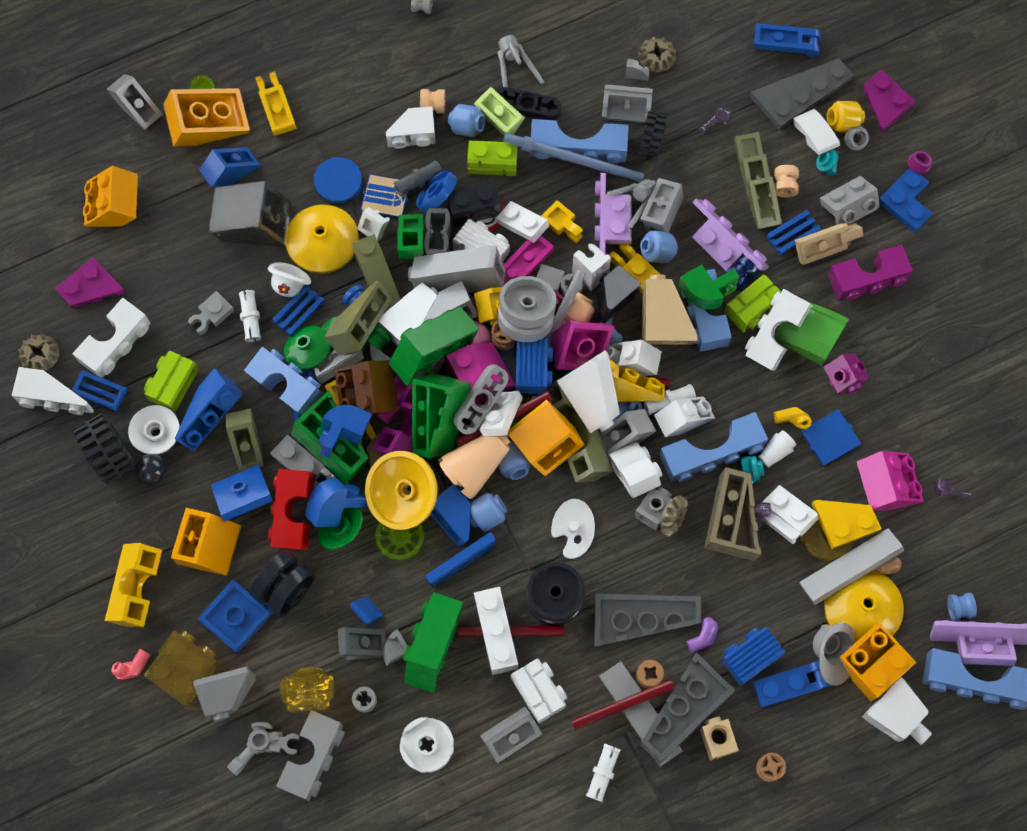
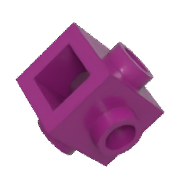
(846, 373)

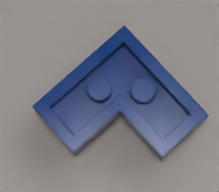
(901, 200)

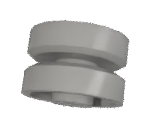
(526, 309)

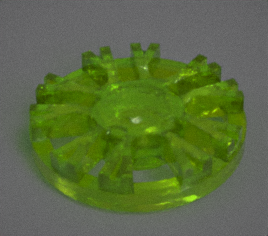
(399, 539)

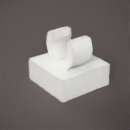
(372, 223)

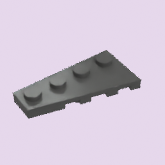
(800, 92)
(634, 616)
(688, 706)

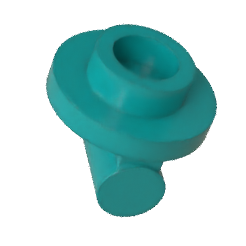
(827, 162)
(753, 467)

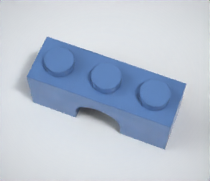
(711, 330)
(270, 370)

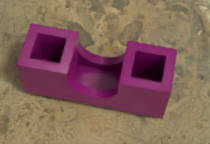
(851, 281)
(397, 440)

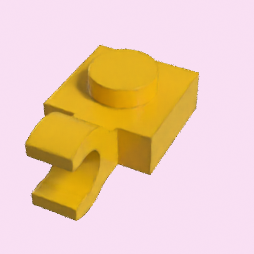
(561, 220)

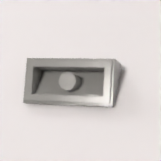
(511, 734)

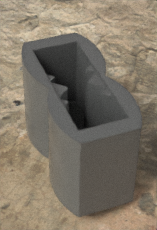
(438, 231)

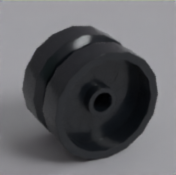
(548, 580)
(282, 583)

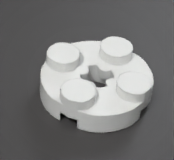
(411, 741)

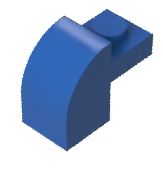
(343, 422)
(329, 499)

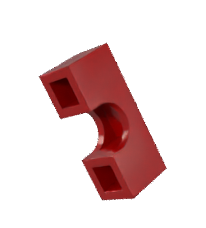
(290, 487)

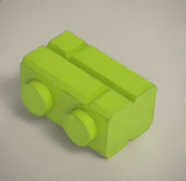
(492, 158)
(752, 304)
(171, 380)

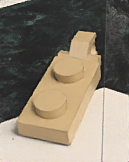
(827, 242)

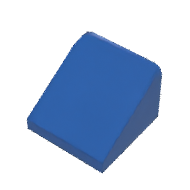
(366, 611)

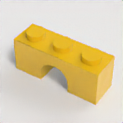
(134, 567)

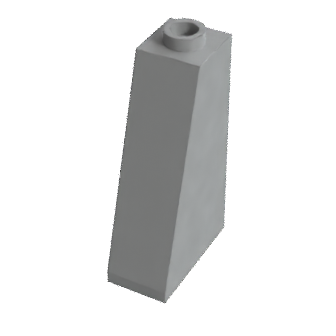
(475, 267)

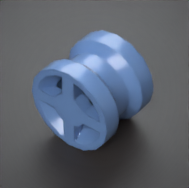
(962, 606)

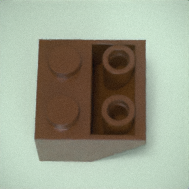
(368, 387)

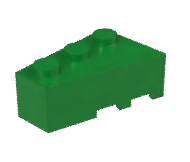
(431, 342)
(431, 641)

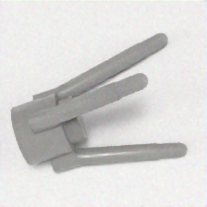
(512, 50)
(641, 192)

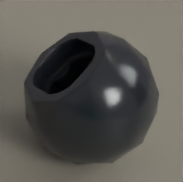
(150, 469)

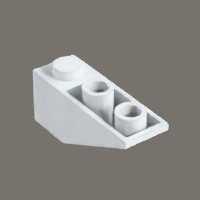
(40, 389)

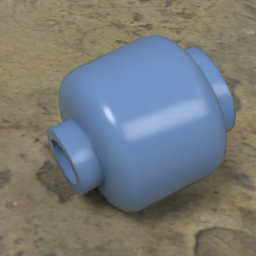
(466, 120)
(658, 247)
(514, 464)
(487, 511)

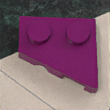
(886, 99)
(88, 285)

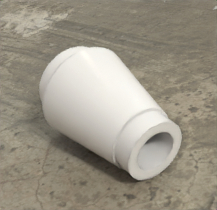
(777, 448)

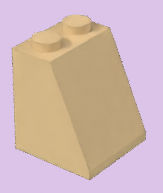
(664, 314)

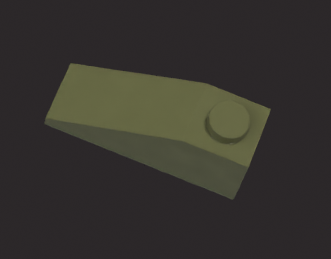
(374, 266)
(357, 322)

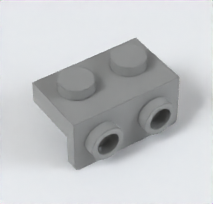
(851, 201)

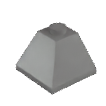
(224, 692)

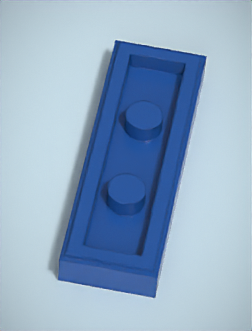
(461, 560)

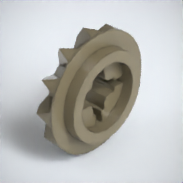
(651, 61)
(50, 351)
(673, 515)

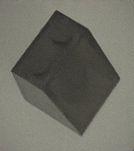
(250, 214)

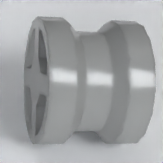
(422, 5)

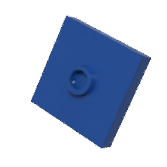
(241, 493)

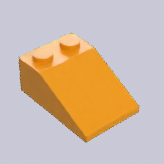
(204, 115)

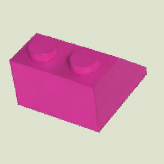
(471, 361)

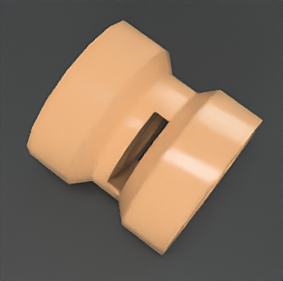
(433, 99)
(786, 180)

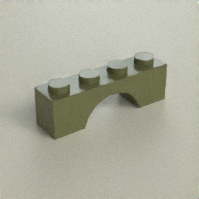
(591, 460)

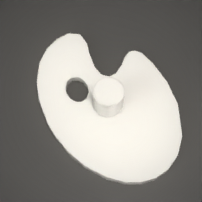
(573, 520)

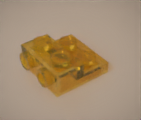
(181, 664)

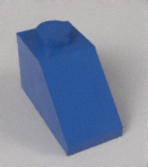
(228, 166)
(453, 514)

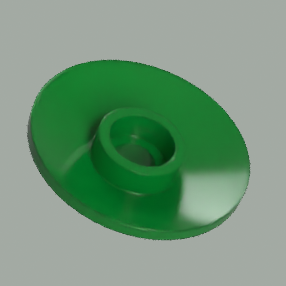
(312, 353)
(339, 536)

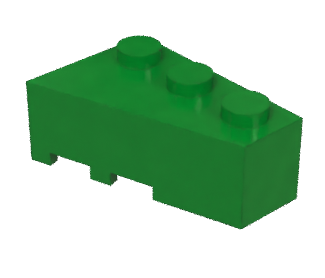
(433, 410)
(346, 458)

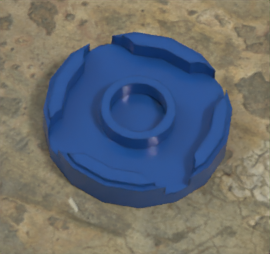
(338, 180)
(437, 193)

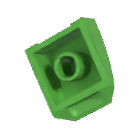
(815, 335)

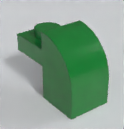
(411, 236)
(704, 291)

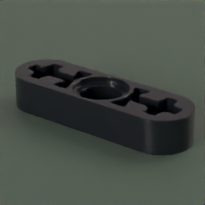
(533, 112)

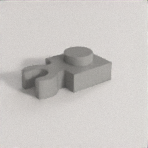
(213, 310)

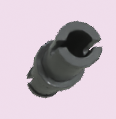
(417, 178)

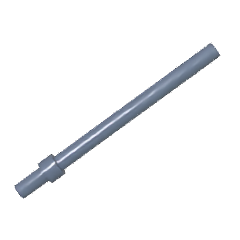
(528, 144)

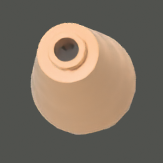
(474, 462)

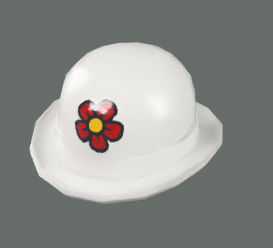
(288, 279)

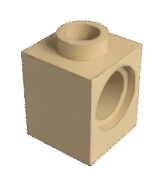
(718, 750)

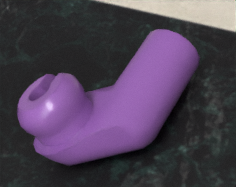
(706, 637)

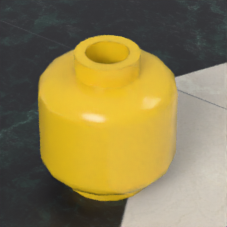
(845, 115)

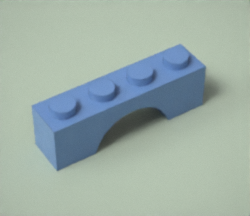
(607, 145)
(683, 459)
(946, 671)

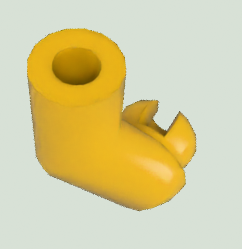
(794, 416)

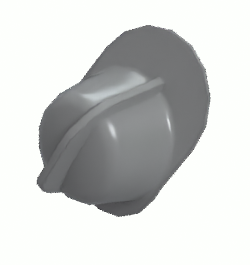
(829, 645)

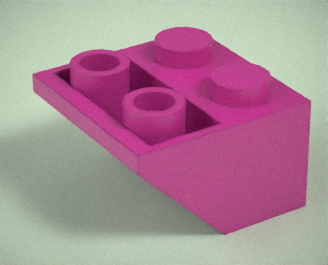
(890, 480)

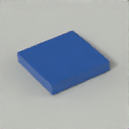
(235, 616)

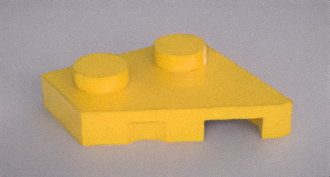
(845, 521)

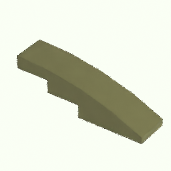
(757, 180)

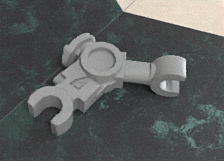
(260, 742)

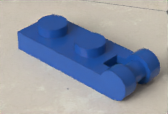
(787, 39)
(788, 685)

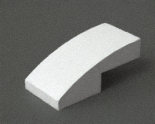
(817, 131)

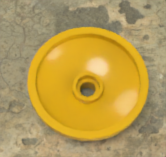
(323, 251)
(388, 493)
(848, 605)

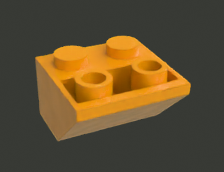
(110, 198)
(546, 438)
(205, 542)
(876, 662)

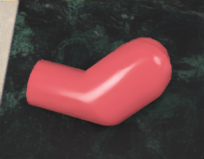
(131, 669)

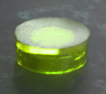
(202, 82)

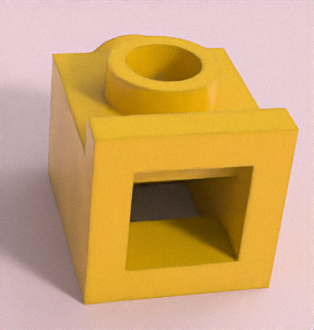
(488, 305)

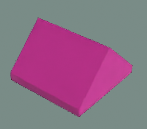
(579, 342)

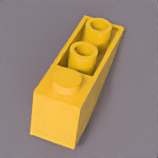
(635, 387)

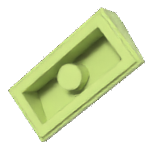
(499, 112)

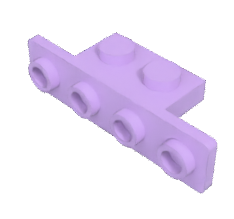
(612, 215)
(722, 241)
(982, 641)

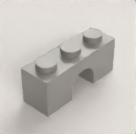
(304, 779)

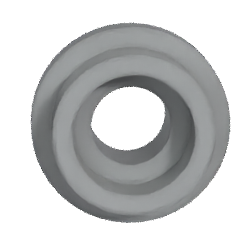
(862, 141)

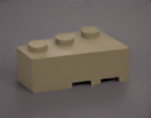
(732, 518)

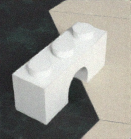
(785, 308)
(101, 356)
(496, 630)

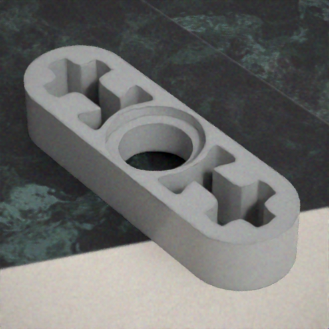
(482, 410)

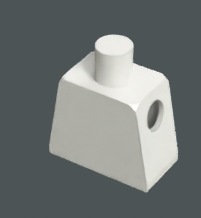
(899, 713)

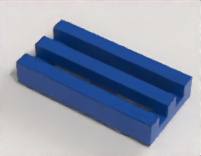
(810, 222)
(292, 304)
(118, 399)

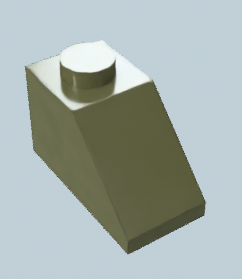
(244, 439)

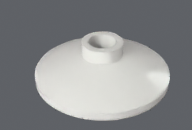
(147, 421)

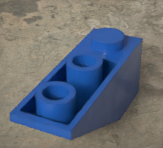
(209, 405)

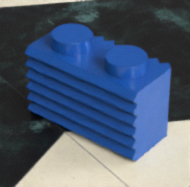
(532, 366)
(753, 655)

